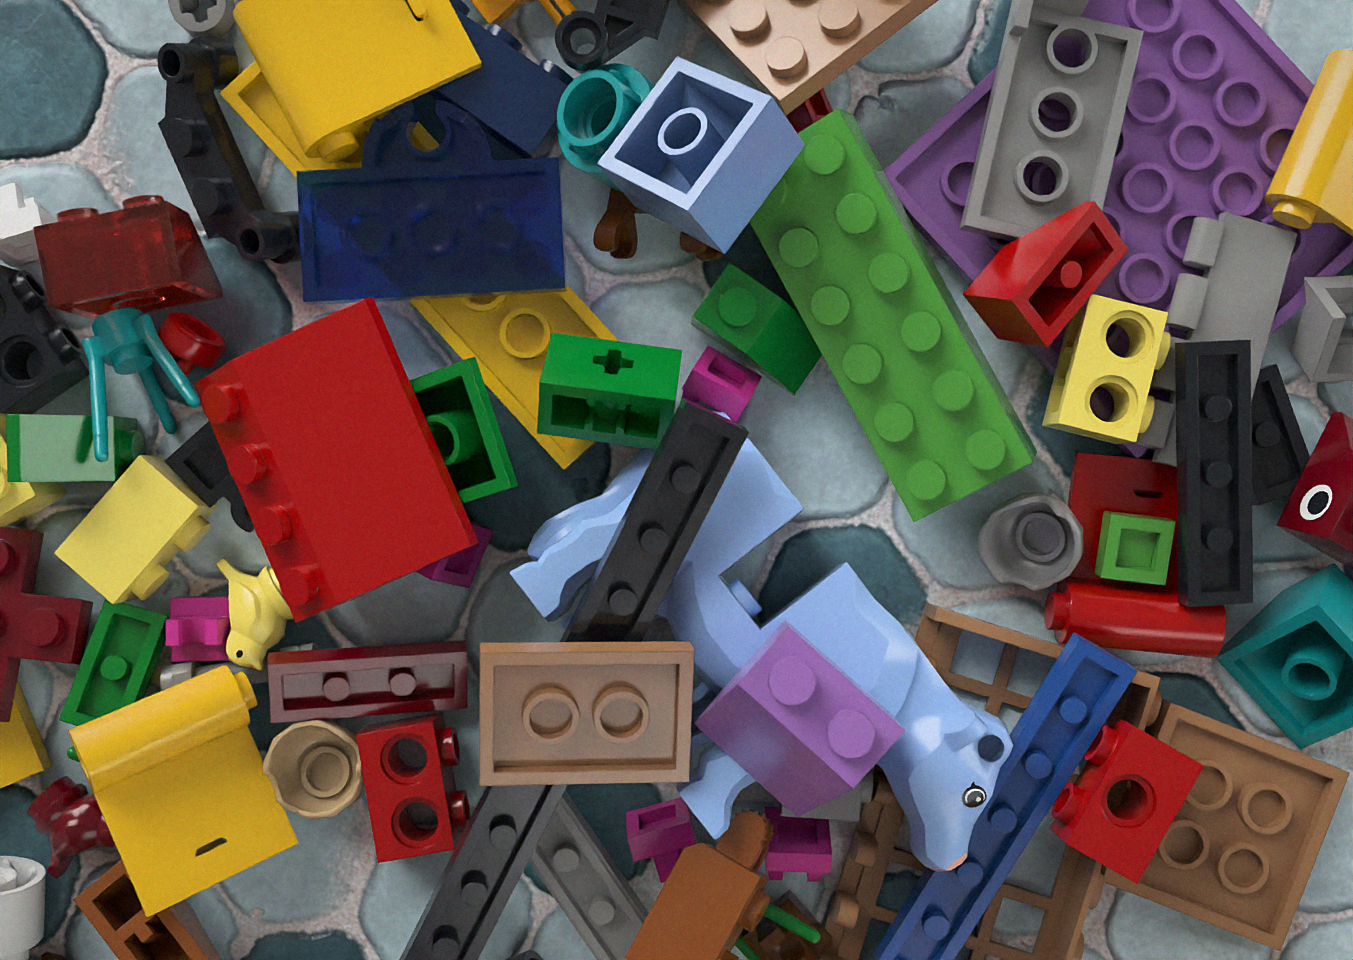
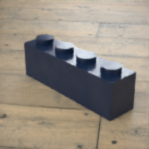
(509, 93)

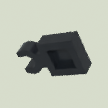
(206, 472)

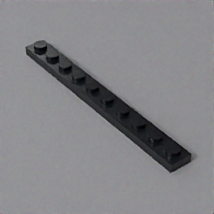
(614, 608)

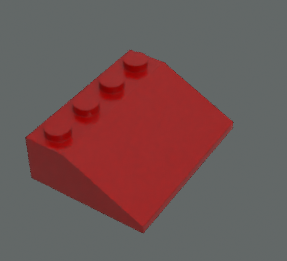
(335, 460)

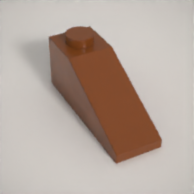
(121, 922)

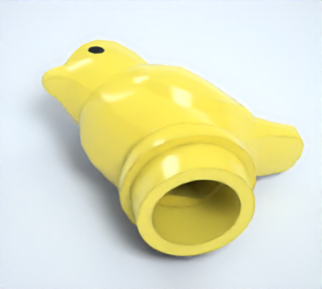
(256, 614)

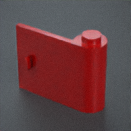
(1119, 611)

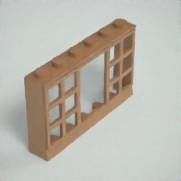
(1078, 878)

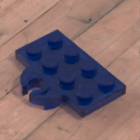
(431, 219)

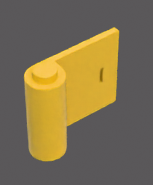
(351, 61)
(1317, 165)
(178, 779)

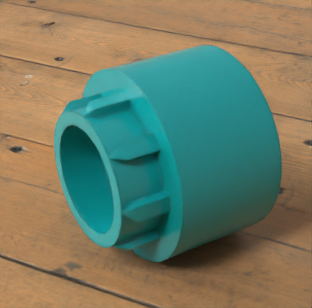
(596, 111)

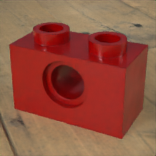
(1129, 834)

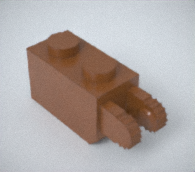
(709, 896)

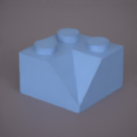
(702, 153)

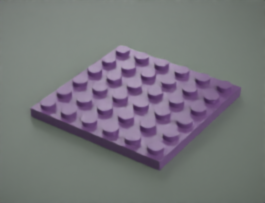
(1195, 141)

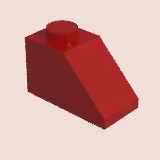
(1046, 276)

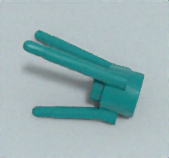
(127, 342)

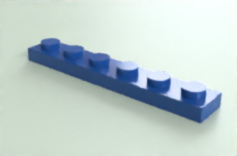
(1044, 754)

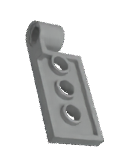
(1014, 136)

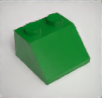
(465, 429)

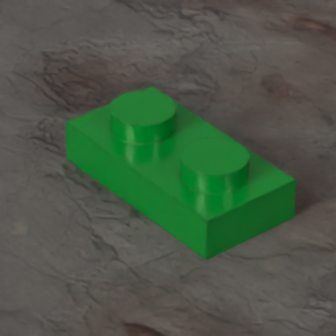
(116, 662)

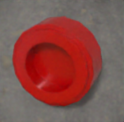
(191, 341)

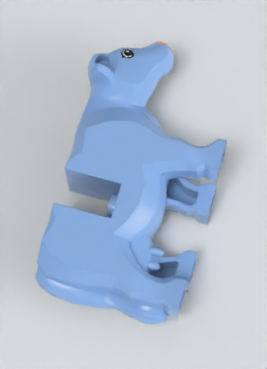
(949, 750)

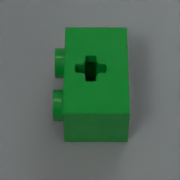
(607, 390)

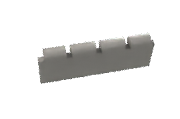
(1231, 301)

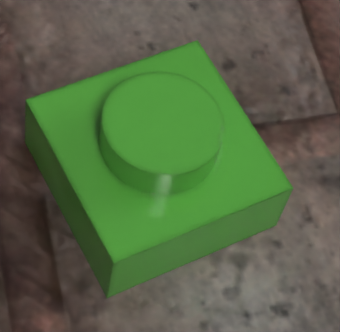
(1134, 548)

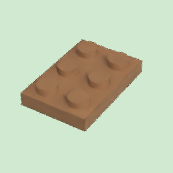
(585, 712)

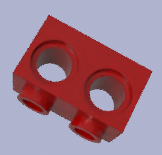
(394, 786)

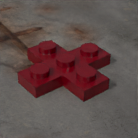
(32, 623)

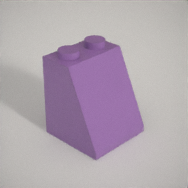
(799, 723)

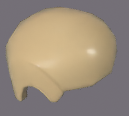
(315, 768)

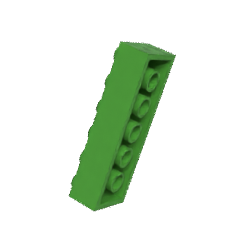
(887, 322)

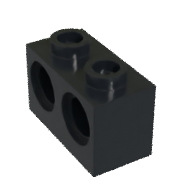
(24, 329)

